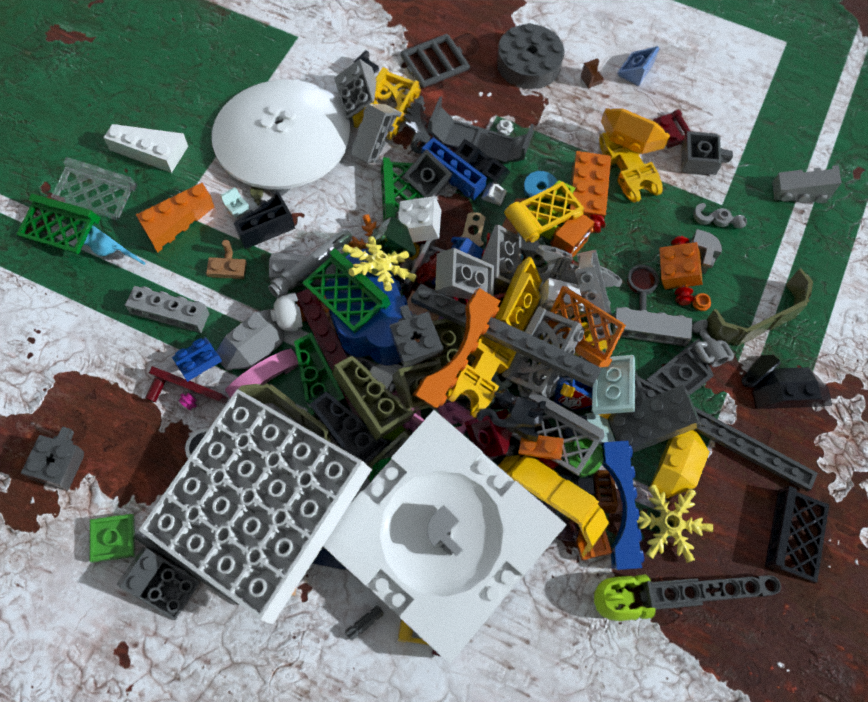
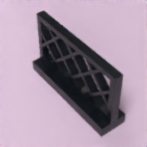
(781, 531)

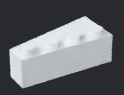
(148, 146)

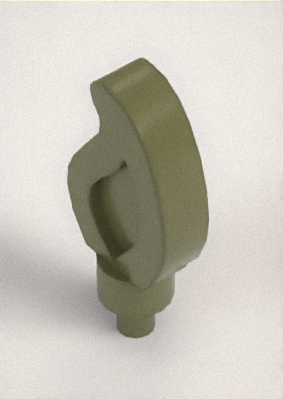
(256, 194)

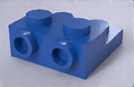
(196, 358)

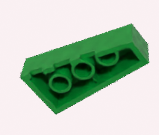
(315, 371)

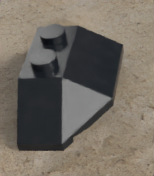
(791, 390)

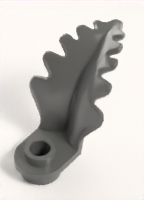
(417, 124)

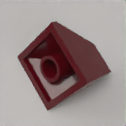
(489, 437)

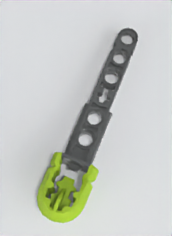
(653, 596)

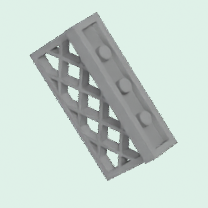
(571, 421)

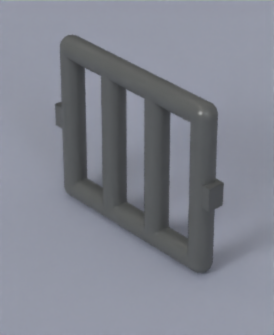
(434, 45)

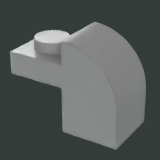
(709, 248)
(438, 528)

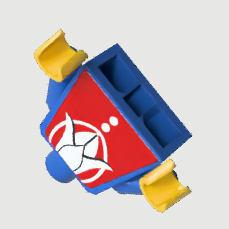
(574, 394)

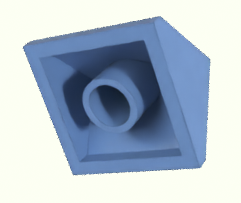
(638, 65)

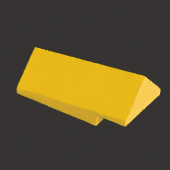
(521, 296)

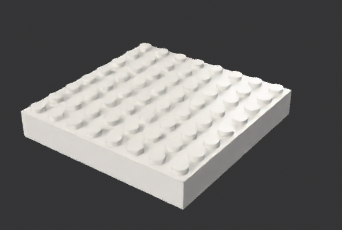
(255, 504)

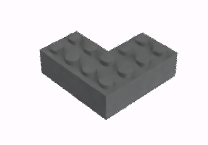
(655, 417)

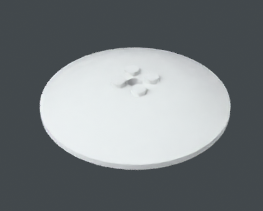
(285, 153)

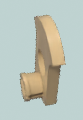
(479, 224)

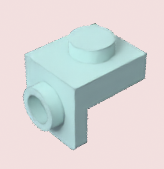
(234, 203)

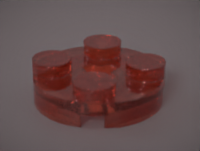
(427, 270)

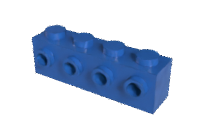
(463, 175)

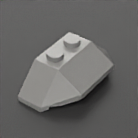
(250, 341)

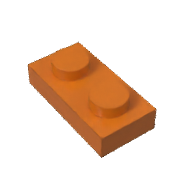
(544, 447)

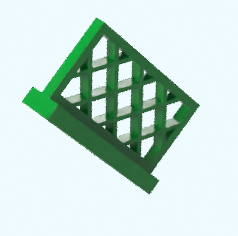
(388, 187)
(62, 212)
(360, 282)

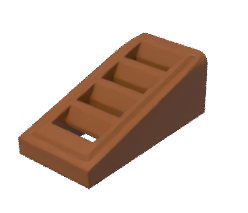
(608, 504)

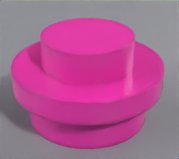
(188, 401)

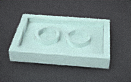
(615, 387)

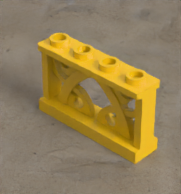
(383, 83)

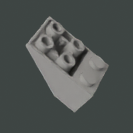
(356, 87)

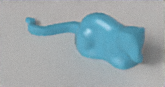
(103, 245)

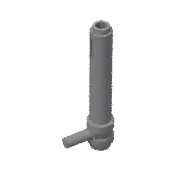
(289, 279)

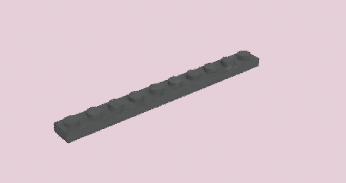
(511, 337)
(747, 446)

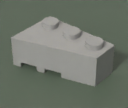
(373, 131)
(807, 186)

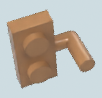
(226, 266)

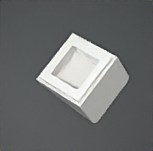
(494, 193)

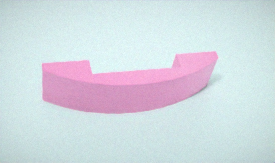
(265, 370)

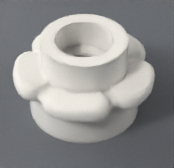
(505, 130)

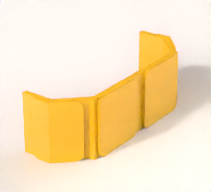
(559, 494)

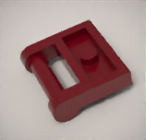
(666, 122)

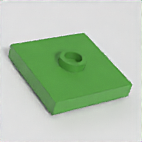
(112, 538)

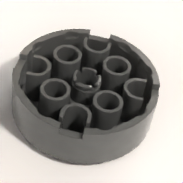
(530, 56)

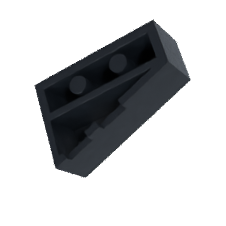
(265, 222)

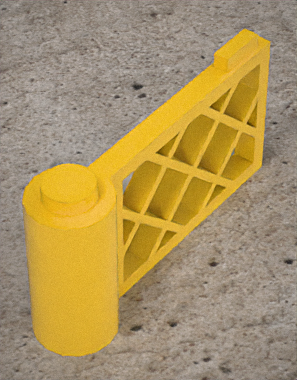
(526, 220)

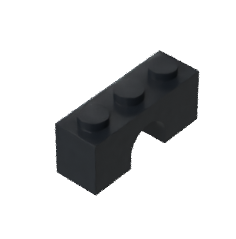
(483, 163)

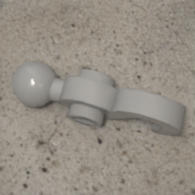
(720, 217)

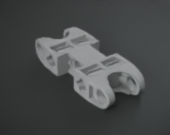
(560, 267)

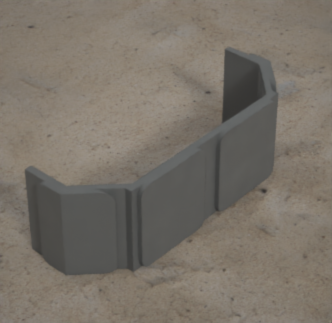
(494, 144)

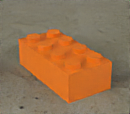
(591, 182)

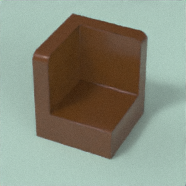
(590, 74)

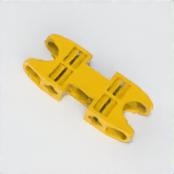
(634, 173)
(476, 379)

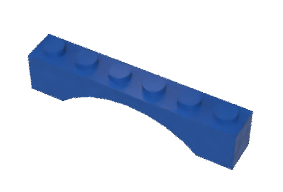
(626, 546)

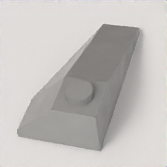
(285, 261)

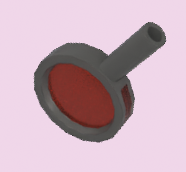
(642, 281)

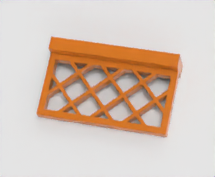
(584, 348)

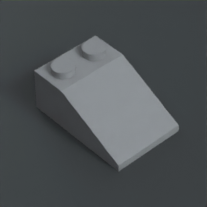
(505, 254)
(462, 274)

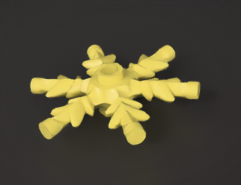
(379, 263)
(678, 523)

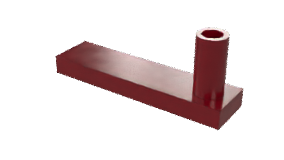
(162, 376)

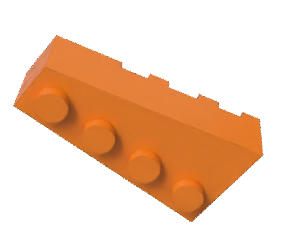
(175, 215)

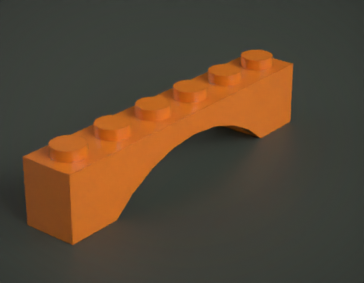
(478, 313)

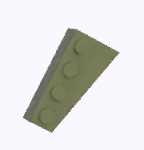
(373, 402)

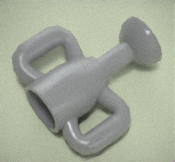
(714, 351)

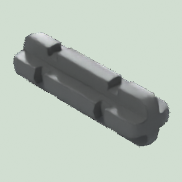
(364, 622)

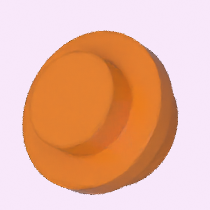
(701, 302)

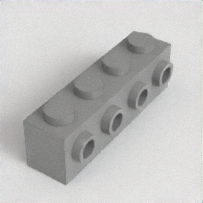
(167, 309)
(654, 326)

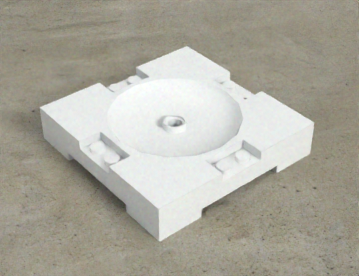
(389, 548)

